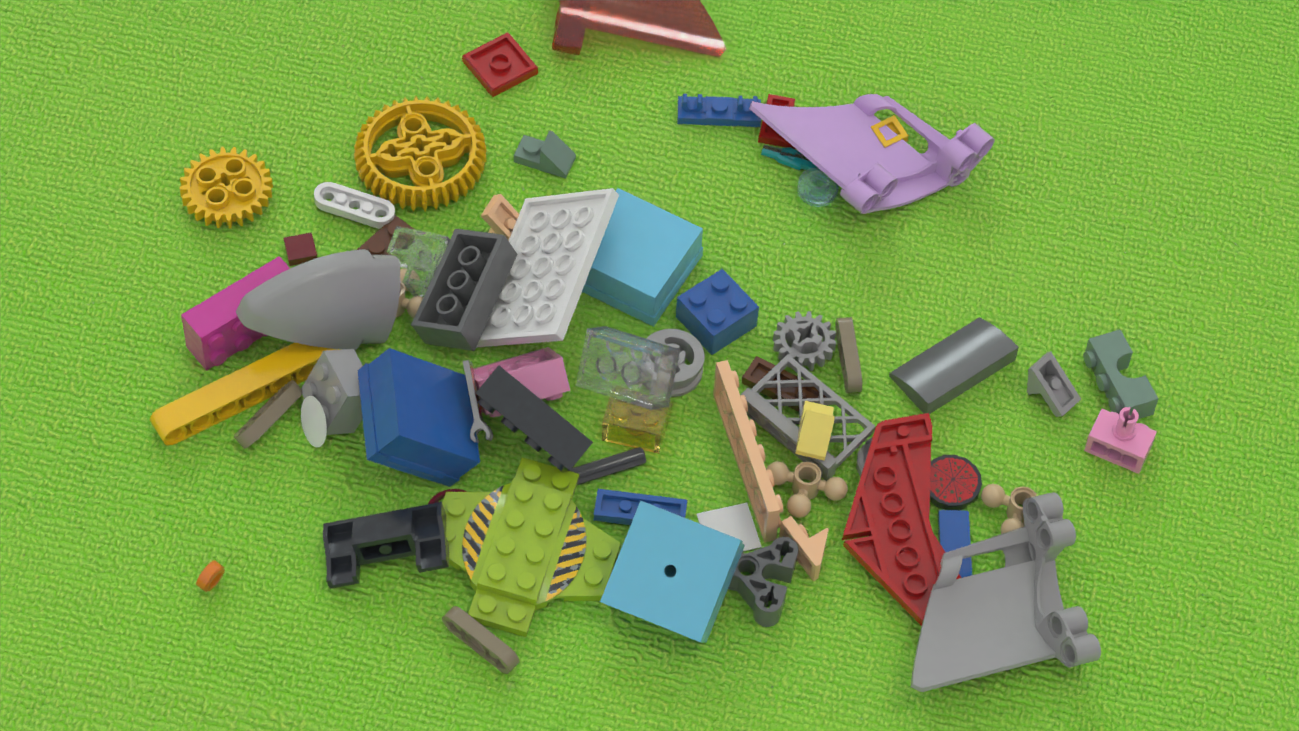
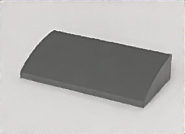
(955, 365)

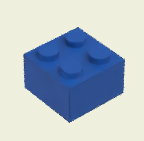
(717, 311)

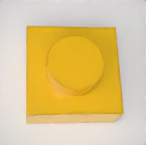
(893, 123)

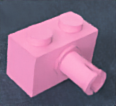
(1121, 439)

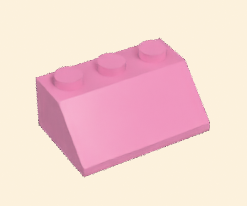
(538, 371)

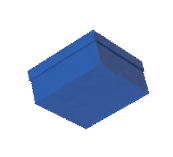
(417, 417)

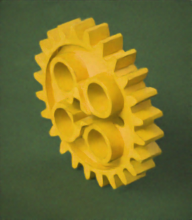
(225, 180)

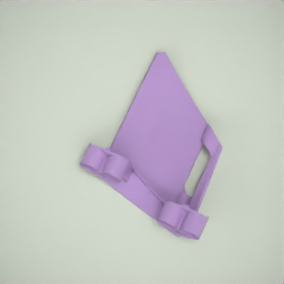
(874, 176)

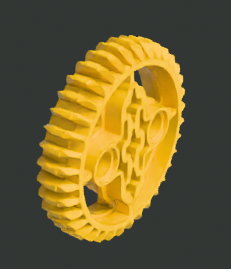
(420, 153)

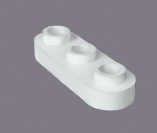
(347, 198)

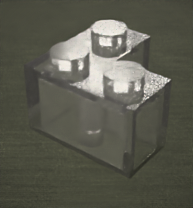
(418, 253)

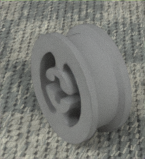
(686, 376)

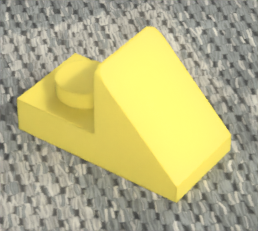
(815, 430)

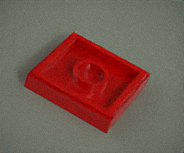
(500, 64)

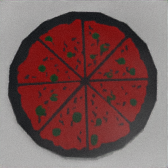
(954, 482)

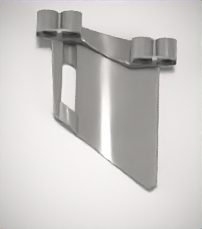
(1006, 613)

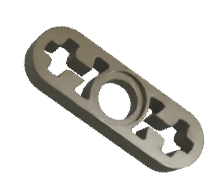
(848, 355)
(268, 414)
(480, 639)

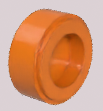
(210, 576)

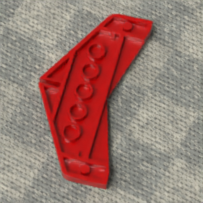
(894, 513)

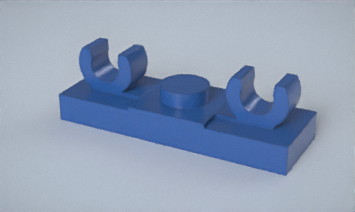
(717, 111)

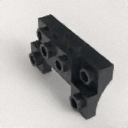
(384, 538)

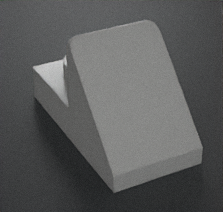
(1053, 384)

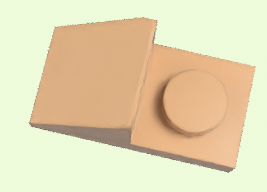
(500, 216)
(809, 549)

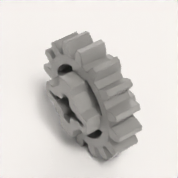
(804, 340)

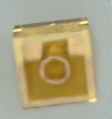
(635, 425)

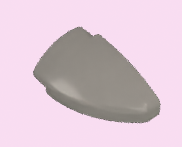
(328, 301)

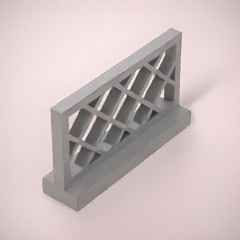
(784, 428)

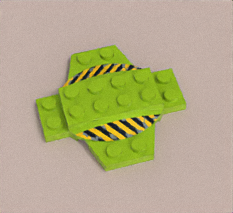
(526, 546)

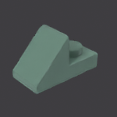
(547, 156)

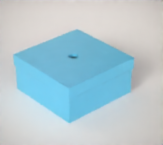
(643, 258)
(673, 572)

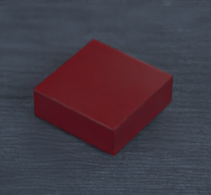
(300, 248)

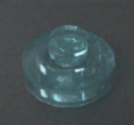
(817, 188)

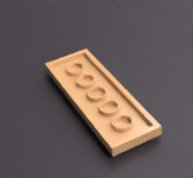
(747, 453)

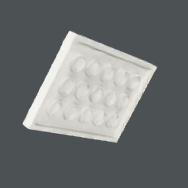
(555, 253)

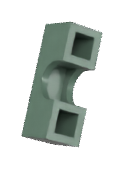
(1106, 357)

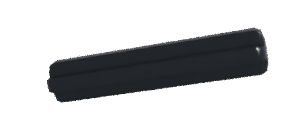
(610, 465)

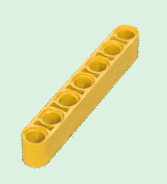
(234, 392)

